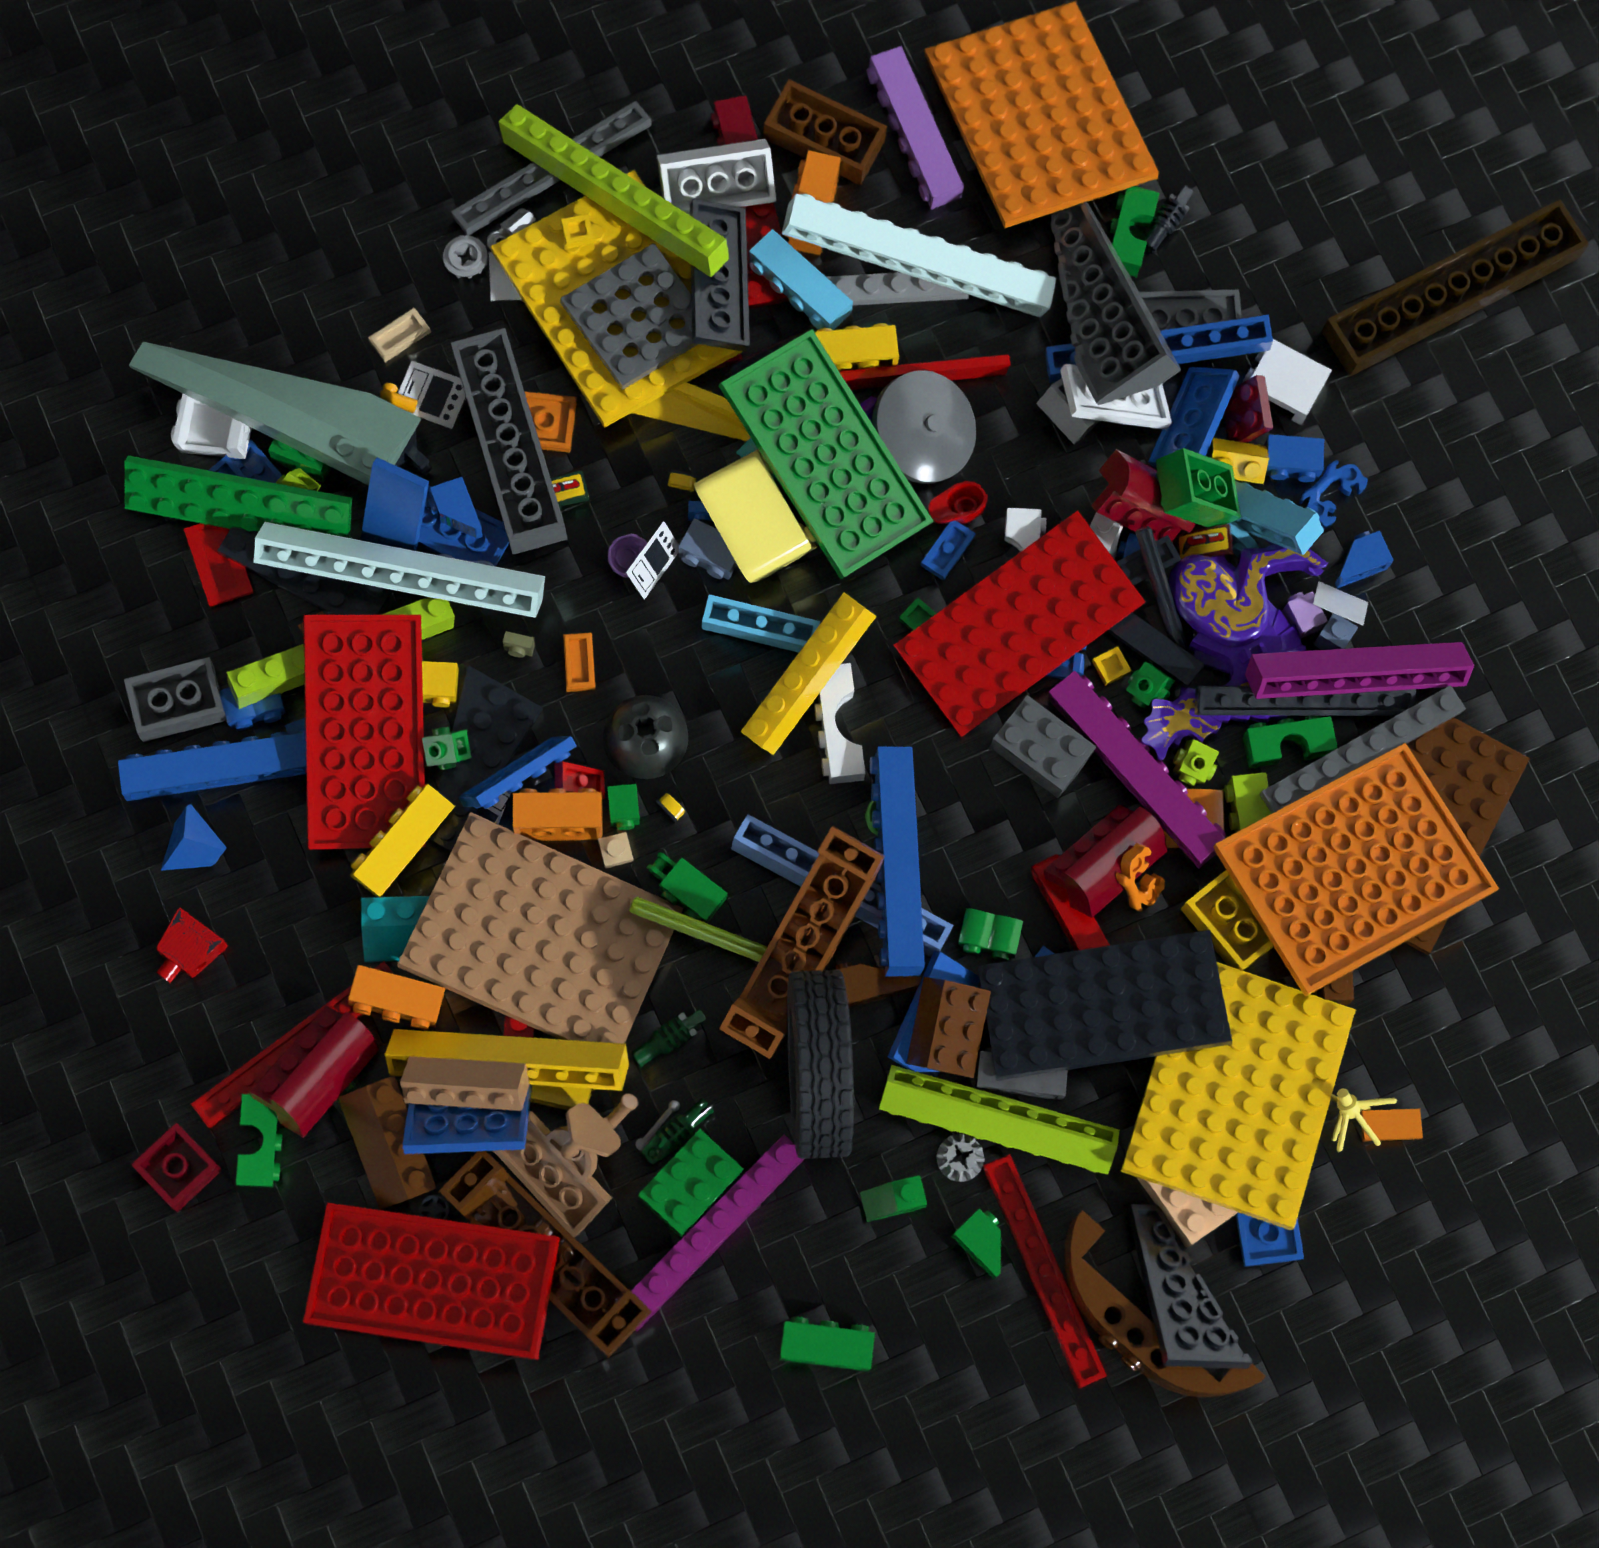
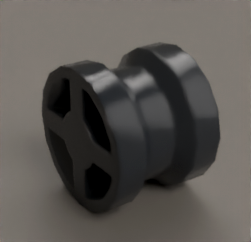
(433, 1205)

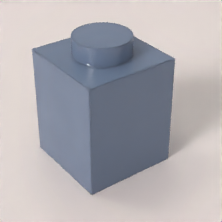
(1335, 633)

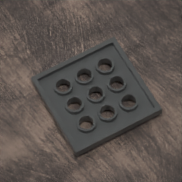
(610, 347)

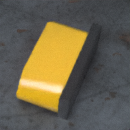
(682, 480)
(670, 807)

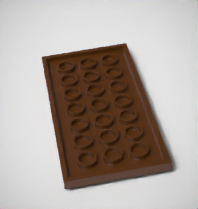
(1473, 780)

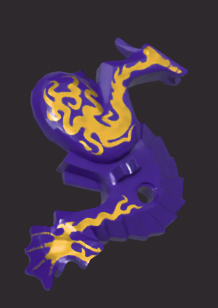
(1232, 623)

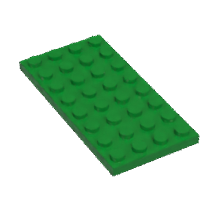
(825, 453)

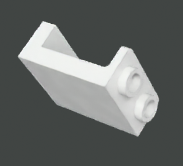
(1290, 379)
(208, 431)

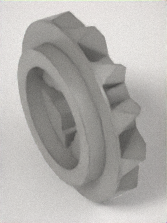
(460, 246)
(957, 1171)

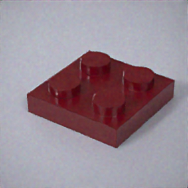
(1248, 411)

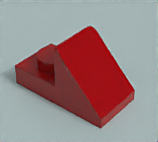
(575, 777)

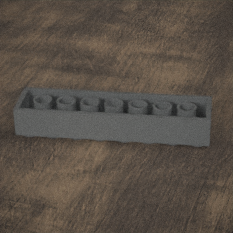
(509, 441)

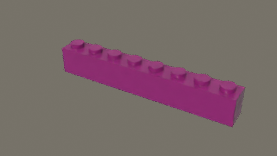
(1358, 670)
(1136, 768)
(717, 1225)

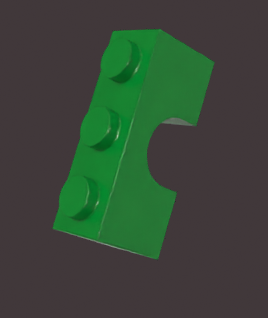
(1136, 209)
(1313, 735)
(259, 1168)

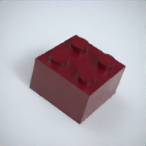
(176, 1167)

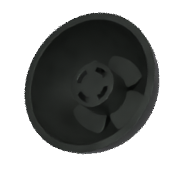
(640, 750)

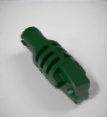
(668, 1037)
(675, 1132)

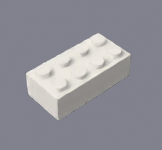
(719, 174)

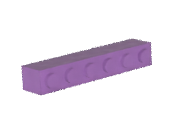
(915, 128)

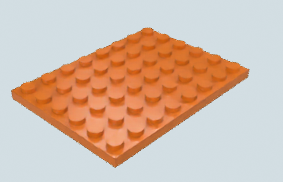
(1040, 114)
(1355, 869)

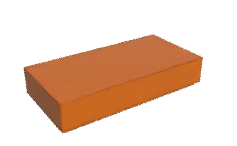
(579, 662)
(1393, 1124)

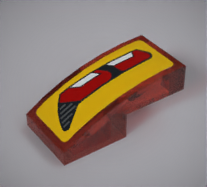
(1206, 542)

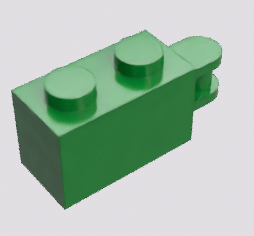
(688, 888)

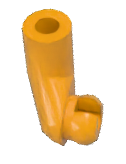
(389, 394)

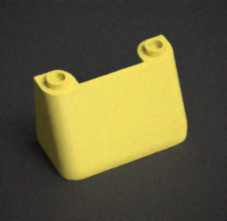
(754, 517)

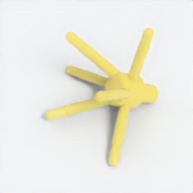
(1349, 1109)

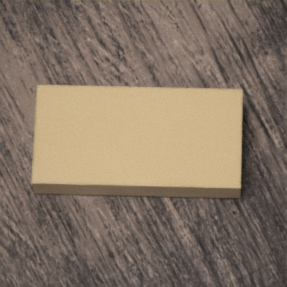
(399, 334)

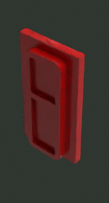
(220, 577)

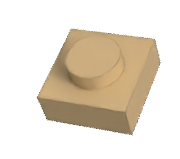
(615, 850)

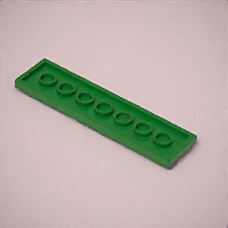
(230, 499)

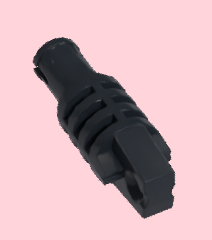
(1167, 218)

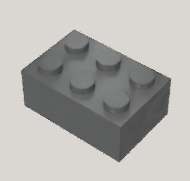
(175, 699)
(1042, 746)

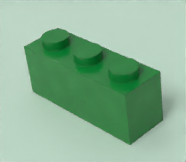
(827, 1344)

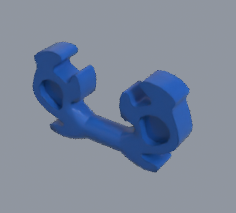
(1347, 475)

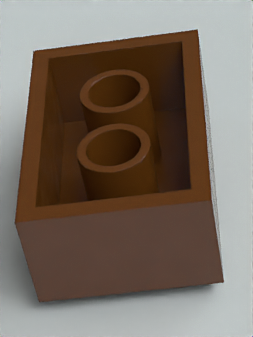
(948, 1027)

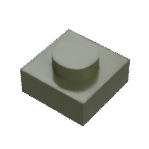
(518, 644)

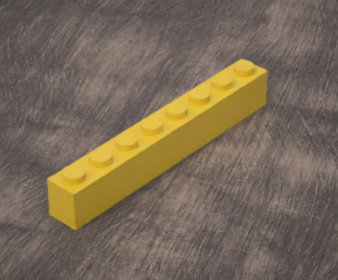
(547, 1060)

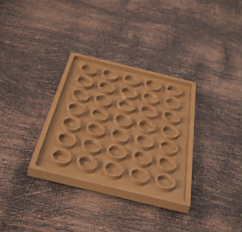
(537, 936)

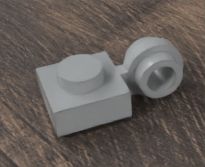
(515, 223)

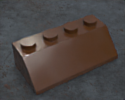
(378, 1127)

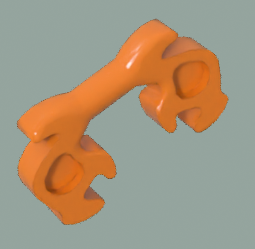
(1150, 886)

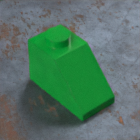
(894, 1198)
(982, 1241)

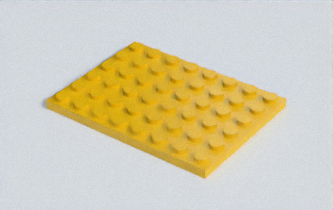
(546, 271)
(1248, 1114)

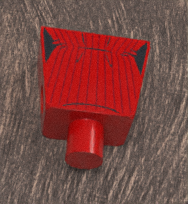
(187, 947)

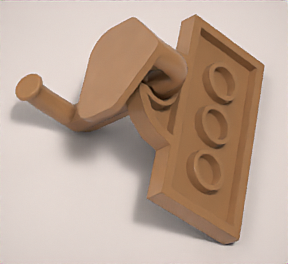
(556, 1169)

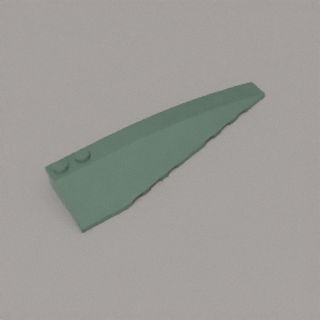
(314, 417)

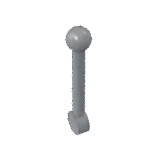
(673, 1106)

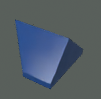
(192, 843)

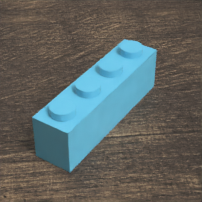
(799, 281)
(1277, 519)
(757, 623)

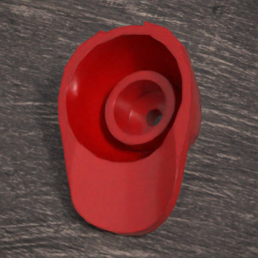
(960, 503)

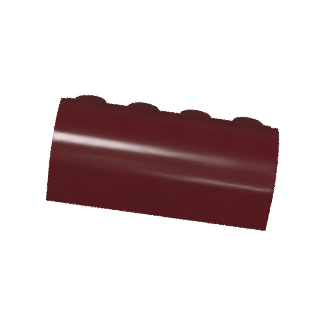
(1135, 498)
(1092, 861)
(316, 1069)

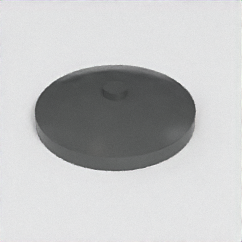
(925, 425)

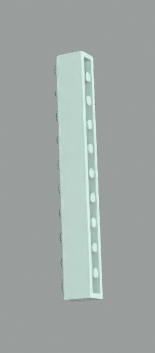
(918, 255)
(399, 569)

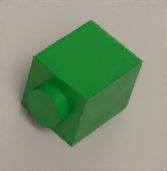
(623, 806)

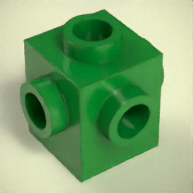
(1149, 684)
(446, 748)

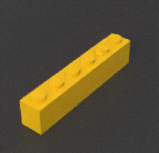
(808, 673)

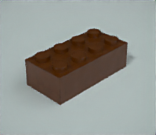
(818, 124)

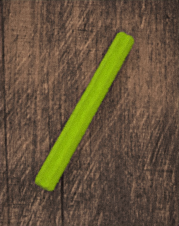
(697, 929)

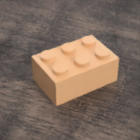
(1186, 1214)

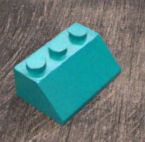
(389, 925)

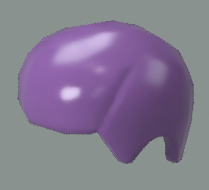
(624, 552)

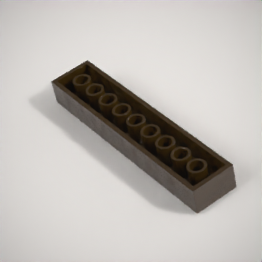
(1454, 288)

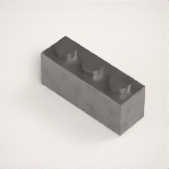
(1044, 1085)

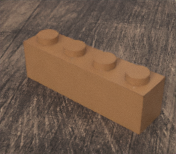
(465, 1083)

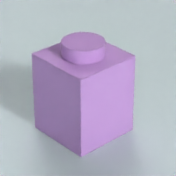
(1304, 614)

